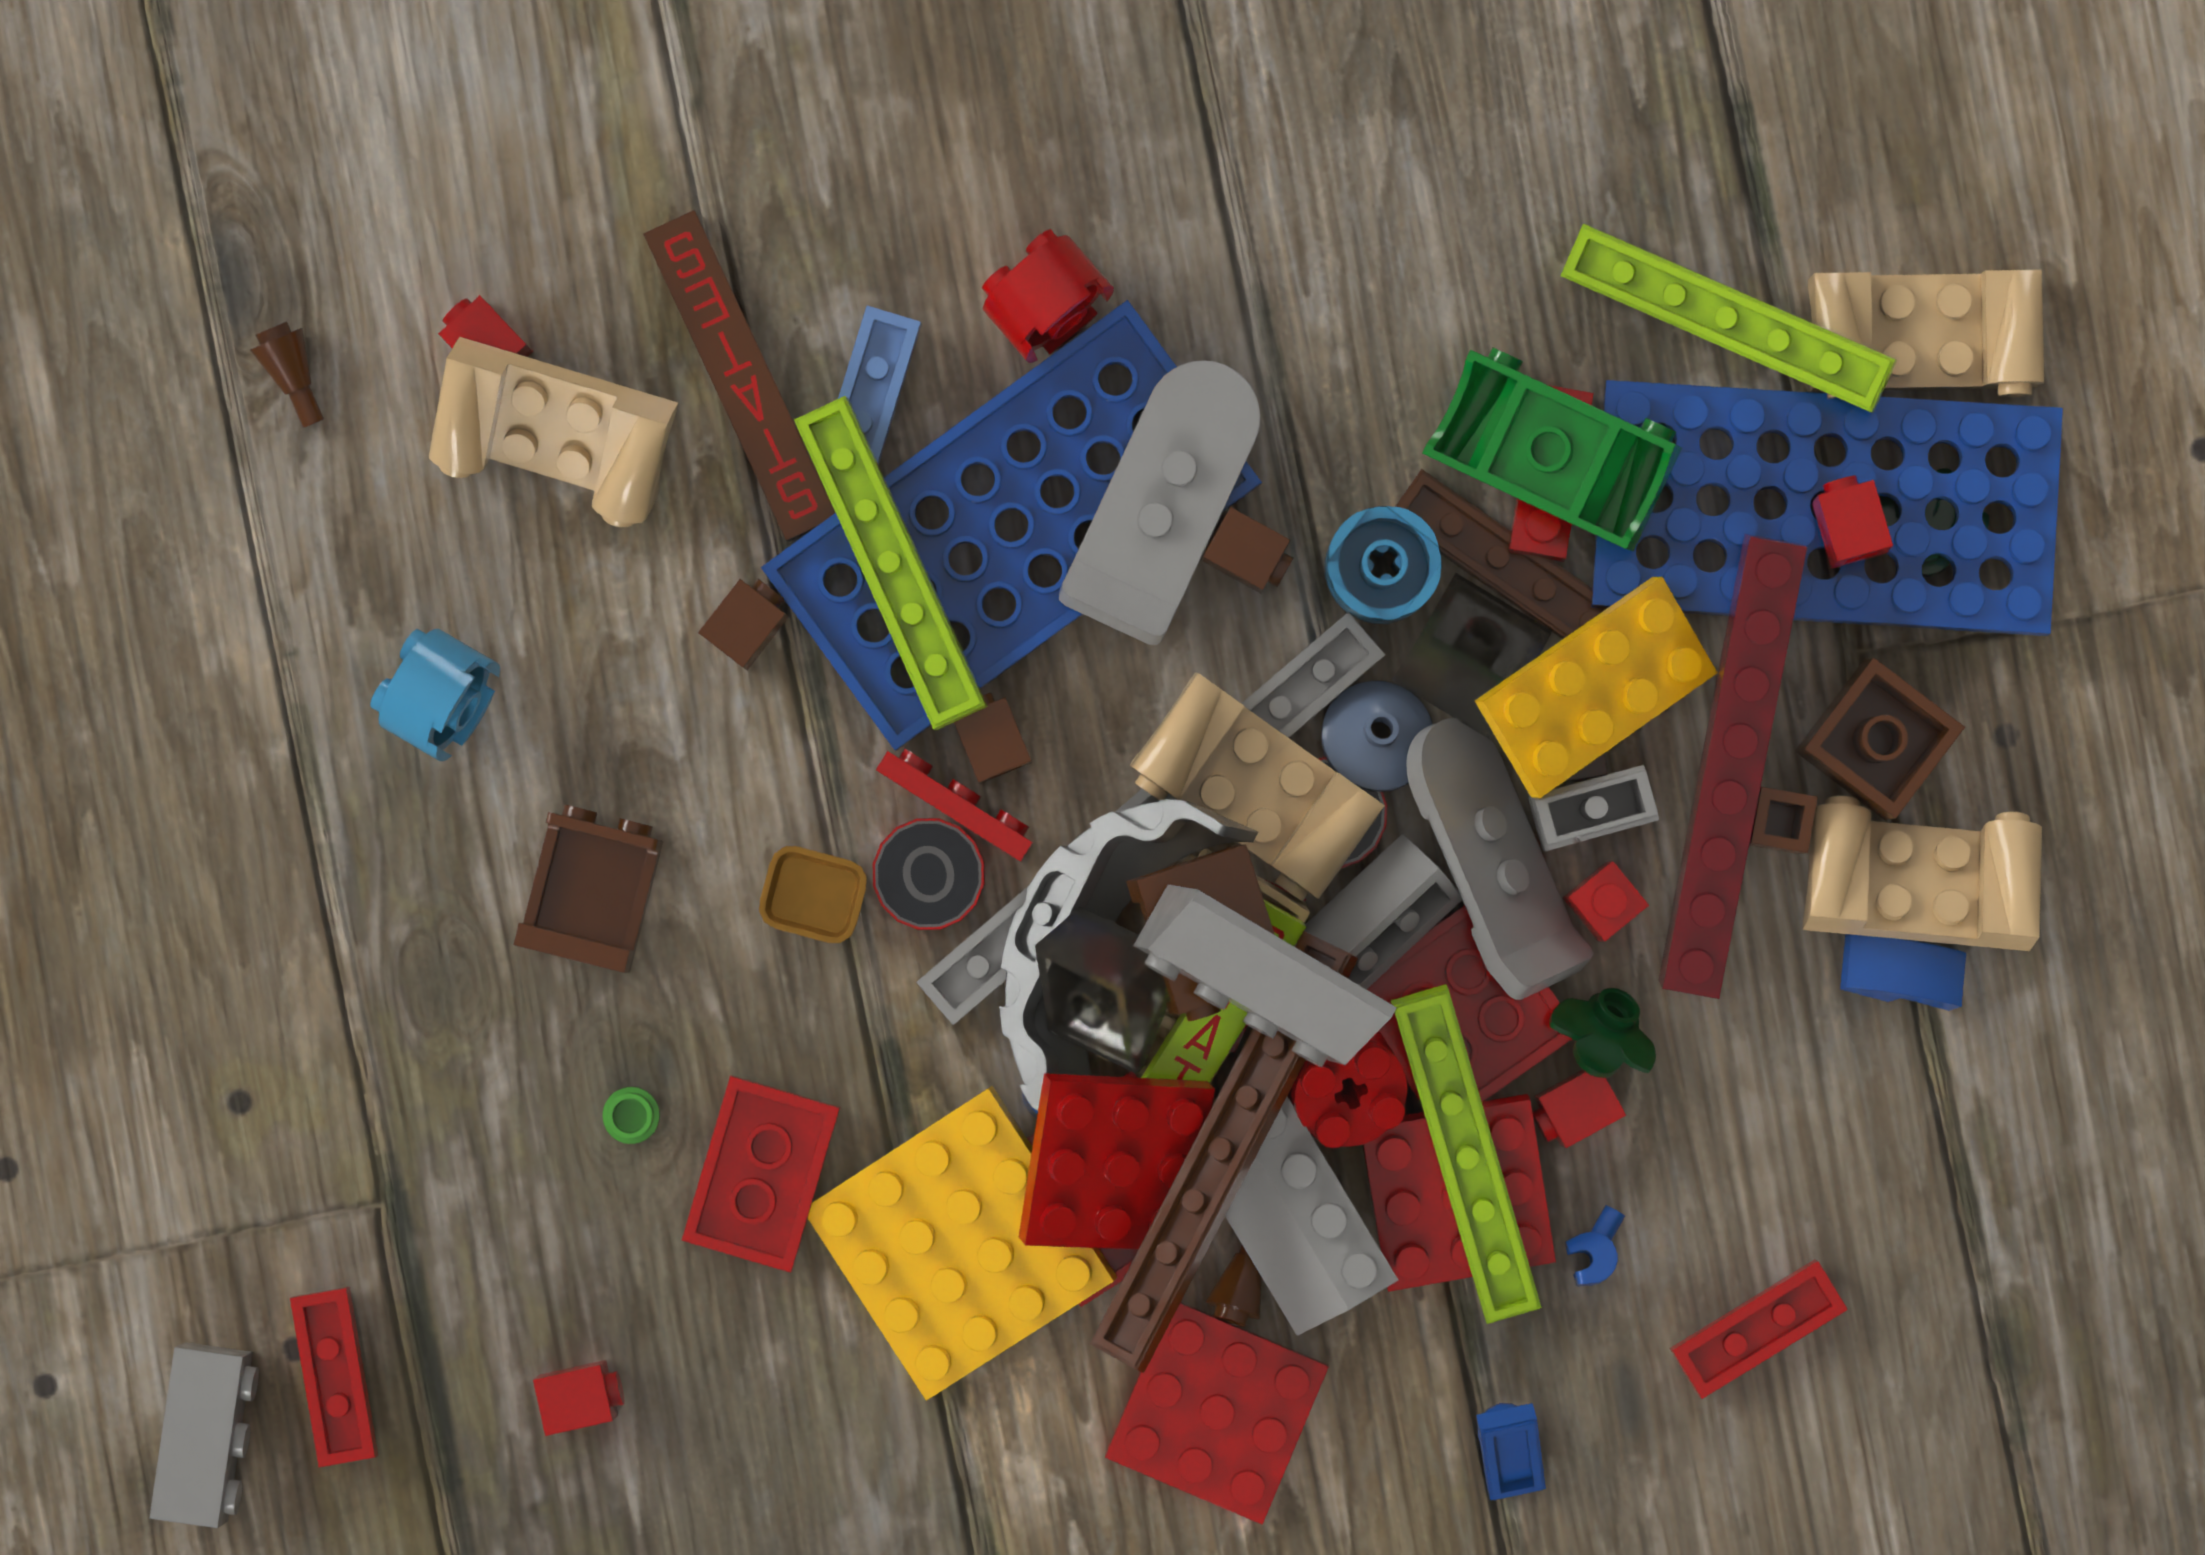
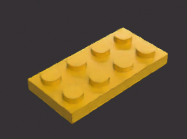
(1596, 687)

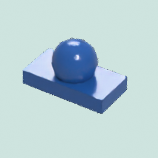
(1511, 1450)

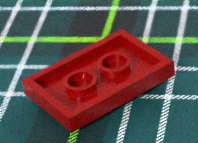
(761, 1173)

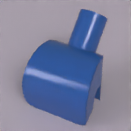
(1598, 1247)

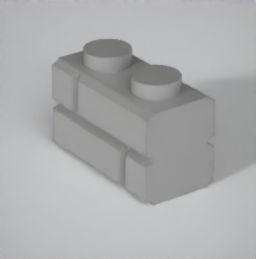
(1594, 808)

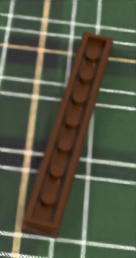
(1205, 1186)

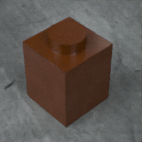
(1248, 551)
(745, 622)
(992, 740)
(1783, 821)

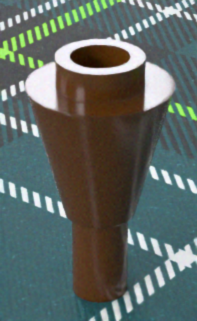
(286, 361)
(1237, 1291)

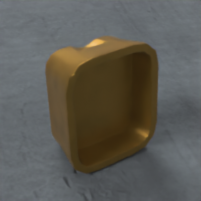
(812, 894)

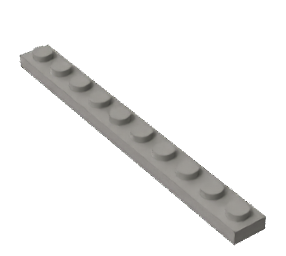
(1283, 702)

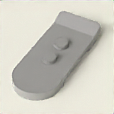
(1164, 500)
(1494, 859)

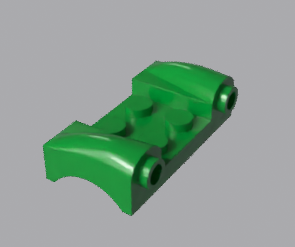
(1554, 449)

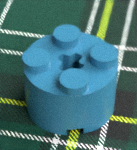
(1375, 533)
(435, 692)

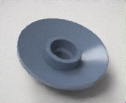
(1353, 748)

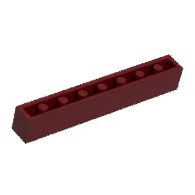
(1732, 766)

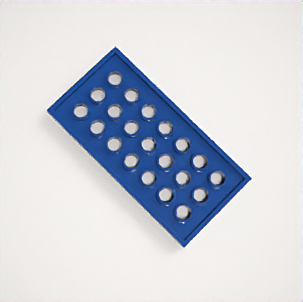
(938, 473)
(1851, 596)

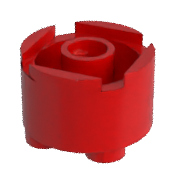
(1045, 295)
(1353, 1100)

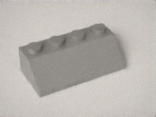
(1260, 975)
(1305, 1229)

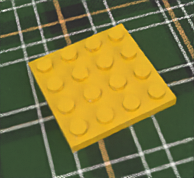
(939, 1248)

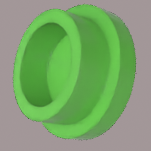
(631, 1115)

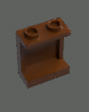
(1222, 875)
(590, 890)

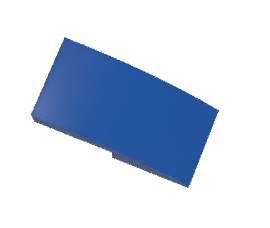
(1904, 970)

